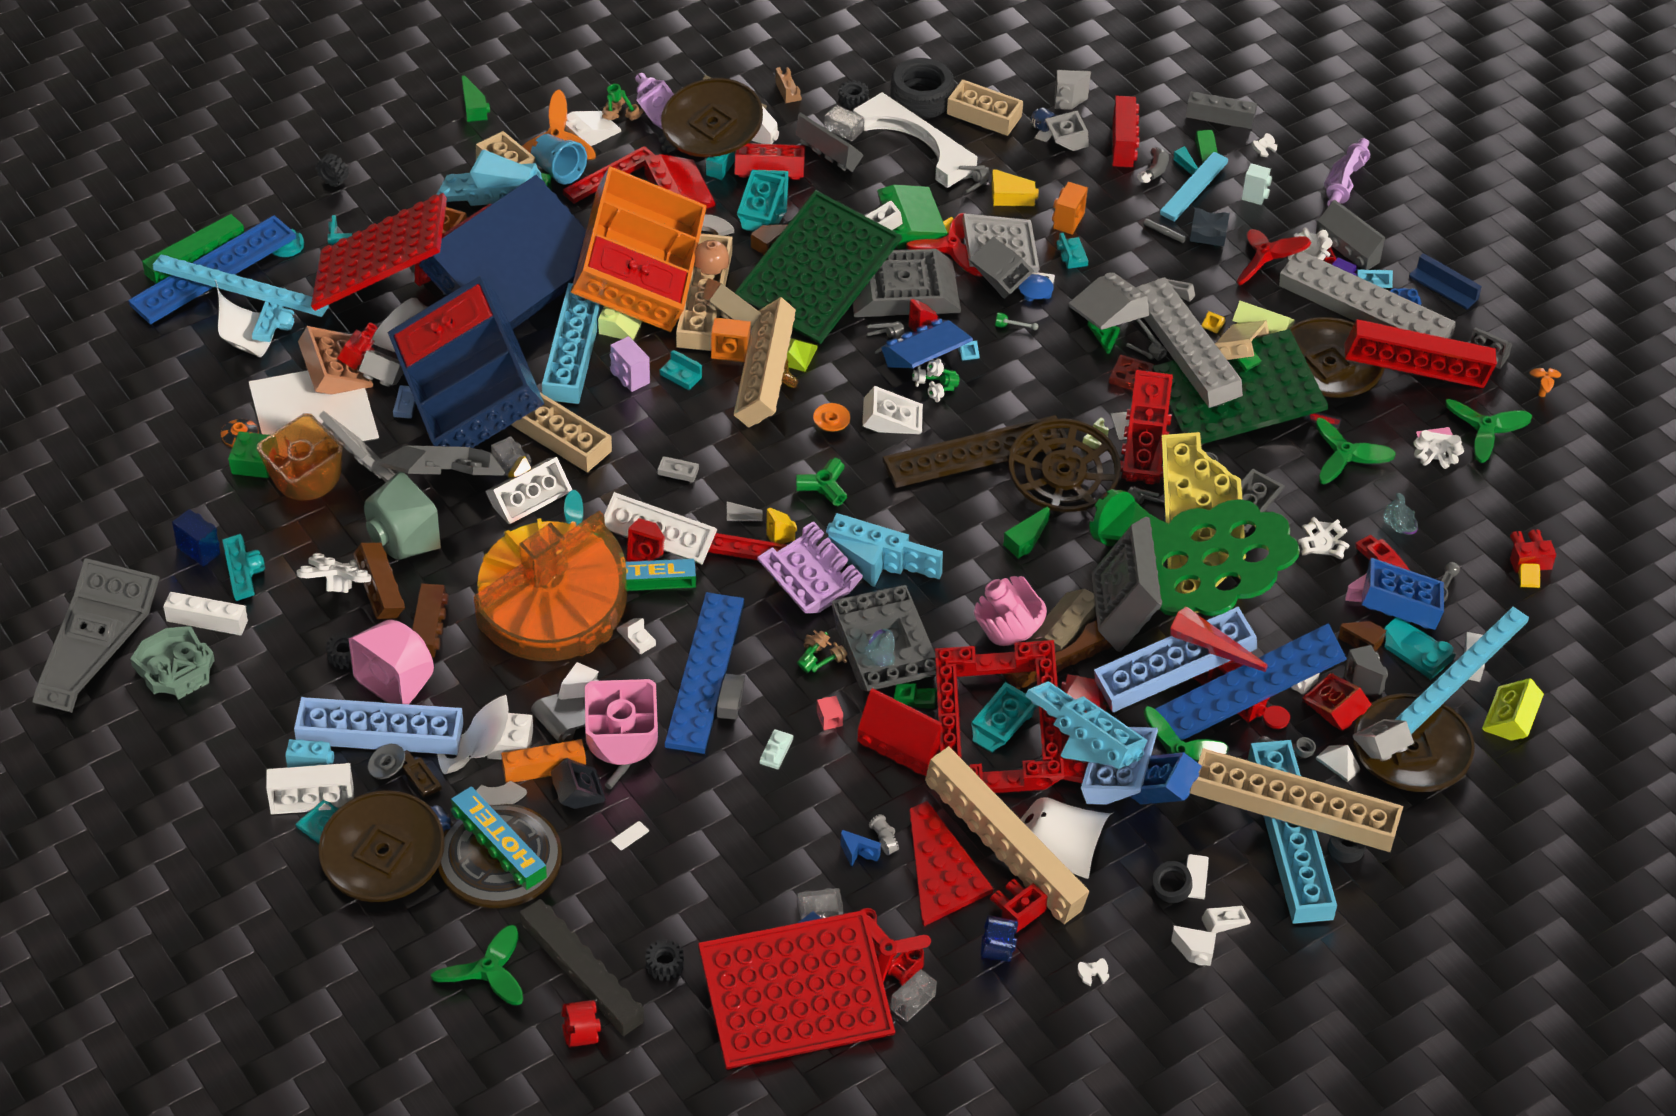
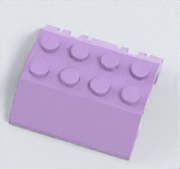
(811, 572)

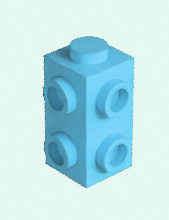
(308, 753)

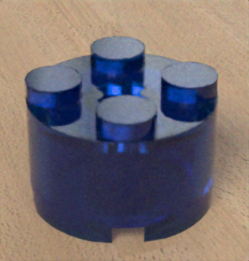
(999, 938)

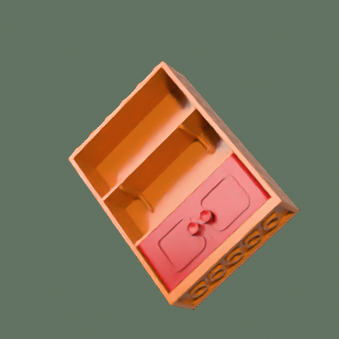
(639, 249)

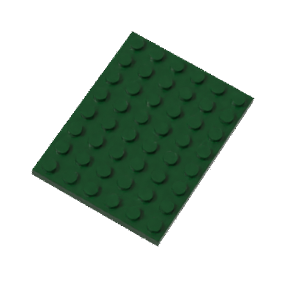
(820, 264)
(1271, 391)

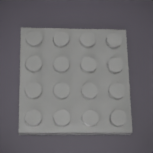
(1012, 232)
(355, 445)

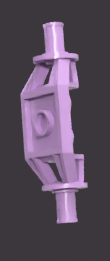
(652, 97)
(1338, 181)

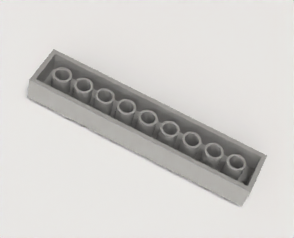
(1358, 298)
(1190, 344)

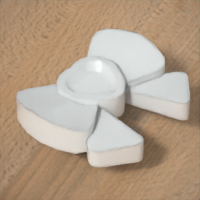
(1261, 145)
(1086, 970)

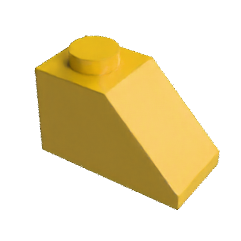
(780, 527)

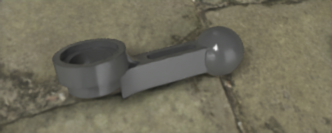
(1451, 570)
(1305, 742)

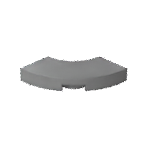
(717, 225)
(505, 794)

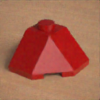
(644, 541)

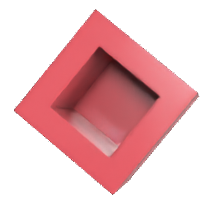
(829, 712)

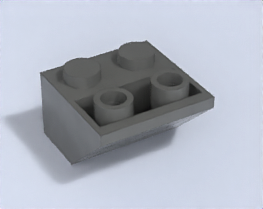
(1486, 339)
(1366, 671)

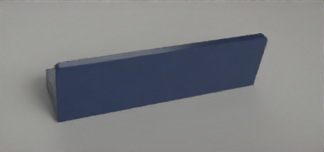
(1446, 281)

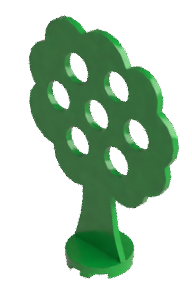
(1272, 533)

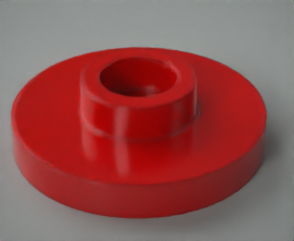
(1276, 717)

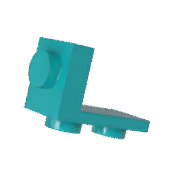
(334, 237)

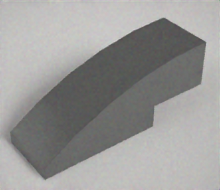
(730, 696)

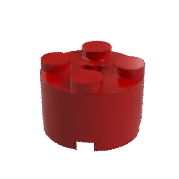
(580, 1023)

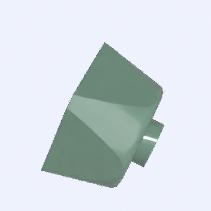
(402, 518)

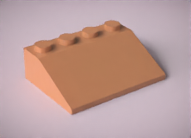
(328, 373)

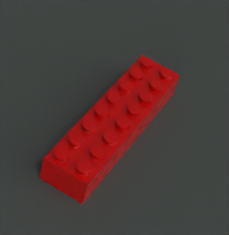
(1420, 353)

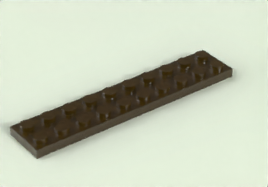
(964, 453)

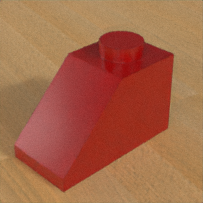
(920, 314)

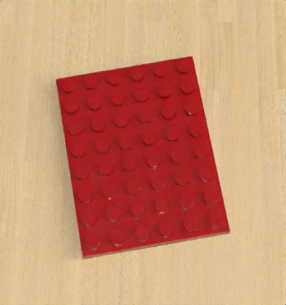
(379, 251)
(795, 989)

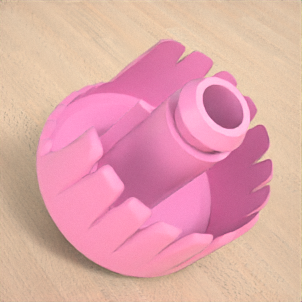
(1011, 611)

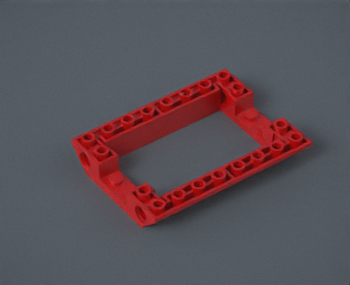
(1028, 657)

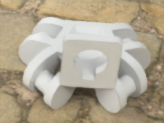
(1319, 243)
(1436, 446)
(1323, 540)

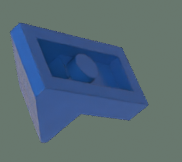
(857, 845)

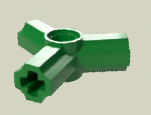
(824, 482)

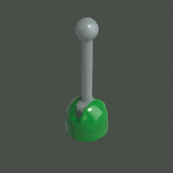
(1002, 320)

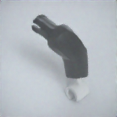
(1158, 167)

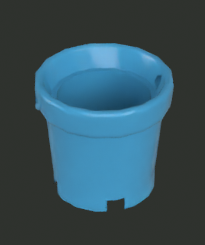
(560, 158)

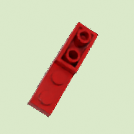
(1379, 550)

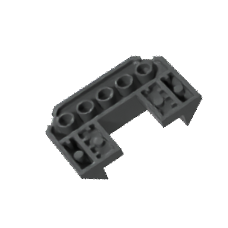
(434, 458)

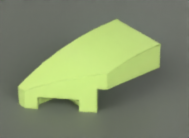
(1090, 440)

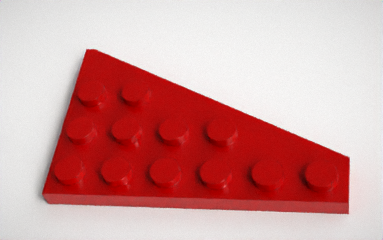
(944, 870)

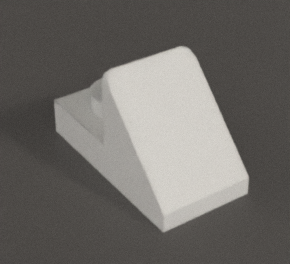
(636, 635)

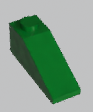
(475, 101)
(1023, 537)

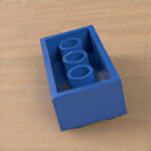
(1168, 778)

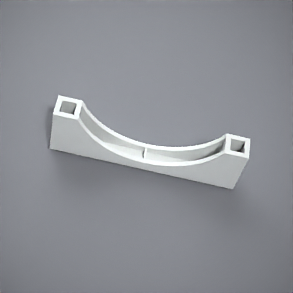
(885, 113)

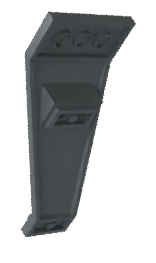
(103, 598)

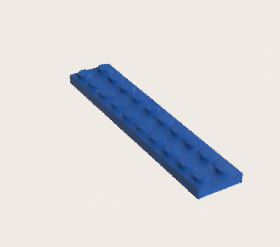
(228, 258)
(704, 673)
(1249, 686)

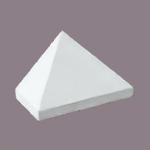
(1340, 761)

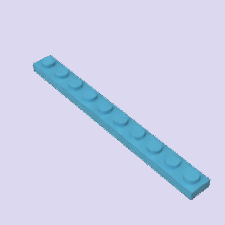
(236, 284)
(1463, 669)

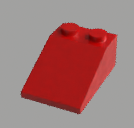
(1337, 701)

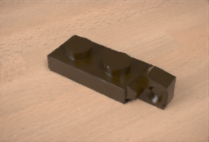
(420, 775)

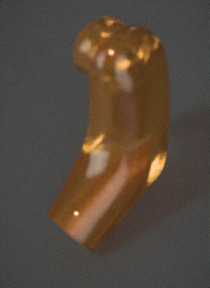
(787, 377)

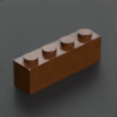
(382, 588)
(429, 614)

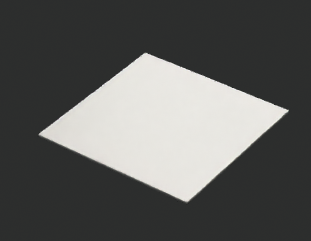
(288, 396)

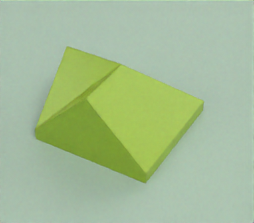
(800, 354)

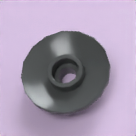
(386, 761)

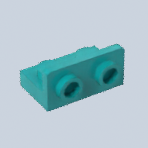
(1072, 252)
(682, 370)

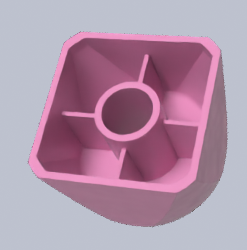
(391, 661)
(621, 719)

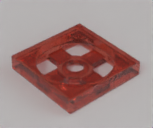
(1119, 367)

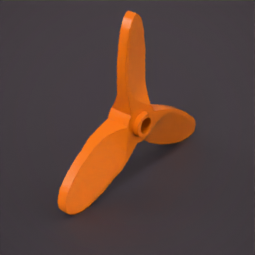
(557, 122)

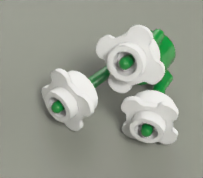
(934, 370)

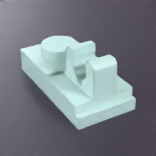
(776, 749)

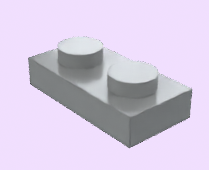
(678, 469)

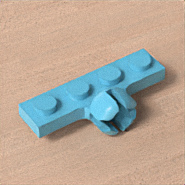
(270, 318)

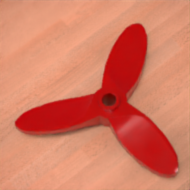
(950, 244)
(1268, 251)

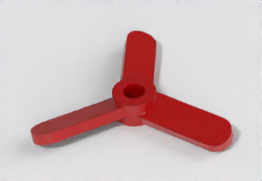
(899, 946)

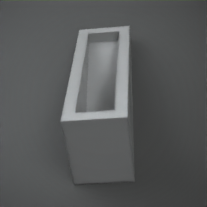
(1183, 289)
(742, 513)

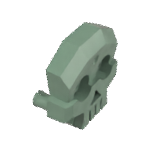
(166, 667)

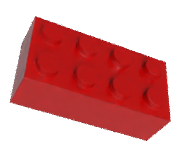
(1125, 131)

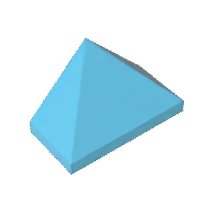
(1381, 278)

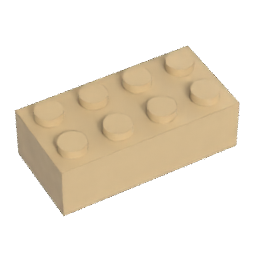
(985, 107)

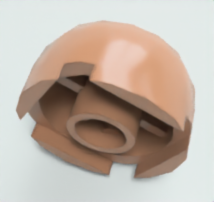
(711, 257)

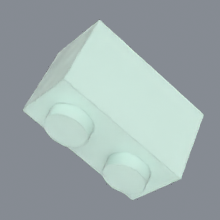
(1256, 184)

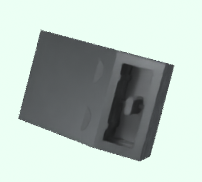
(1001, 266)

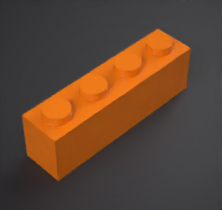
(540, 760)

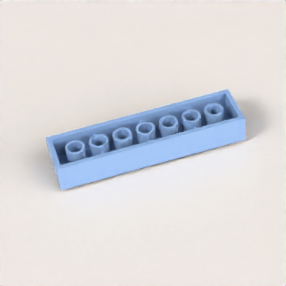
(1167, 663)
(378, 724)

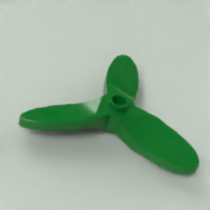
(1487, 426)
(1348, 452)
(1173, 743)
(490, 968)

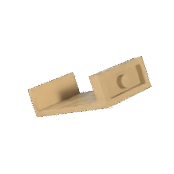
(1238, 339)

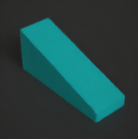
(1184, 159)

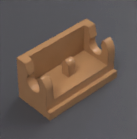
(786, 86)

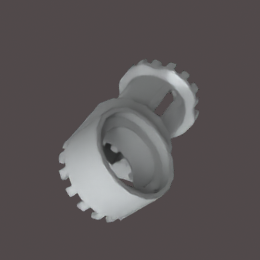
(885, 834)

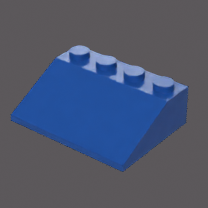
(924, 344)
(1403, 594)

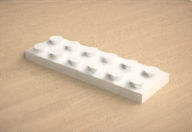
(682, 535)

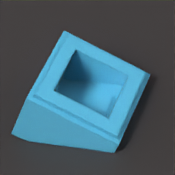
(969, 351)

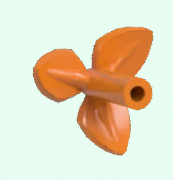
(1546, 381)

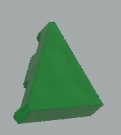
(1105, 336)

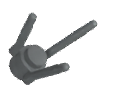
(980, 174)
(893, 330)
(1156, 350)
(1139, 495)

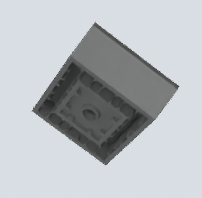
(910, 275)
(1127, 586)
(886, 609)

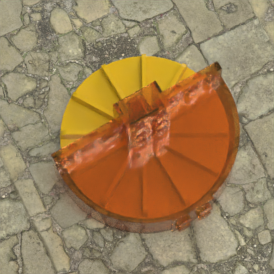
(552, 589)

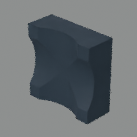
(1209, 227)

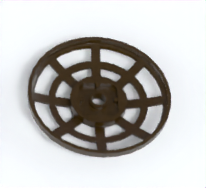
(1064, 459)

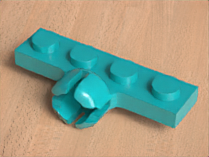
(242, 566)

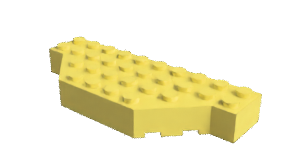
(1191, 483)

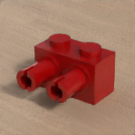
(357, 345)
(1532, 552)
(1025, 906)

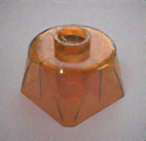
(302, 458)

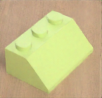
(1250, 313)
(617, 324)

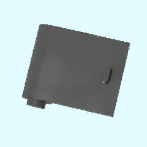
(560, 716)

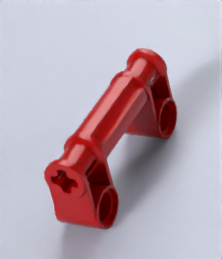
(902, 966)

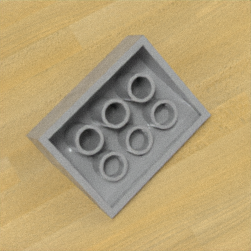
(1110, 302)

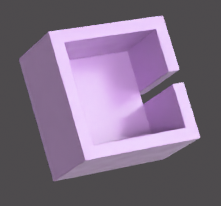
(629, 364)

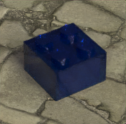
(196, 537)

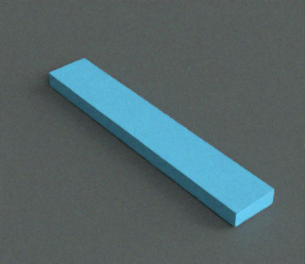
(1194, 186)

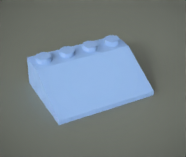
(1108, 784)

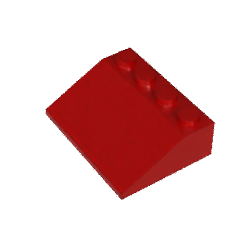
(770, 157)
(678, 176)
(899, 732)

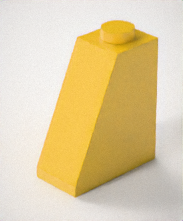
(1012, 190)

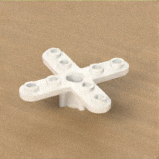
(338, 575)

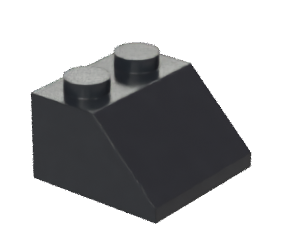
(577, 784)

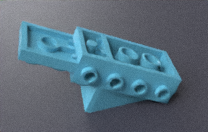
(488, 180)
(872, 549)
(1092, 735)

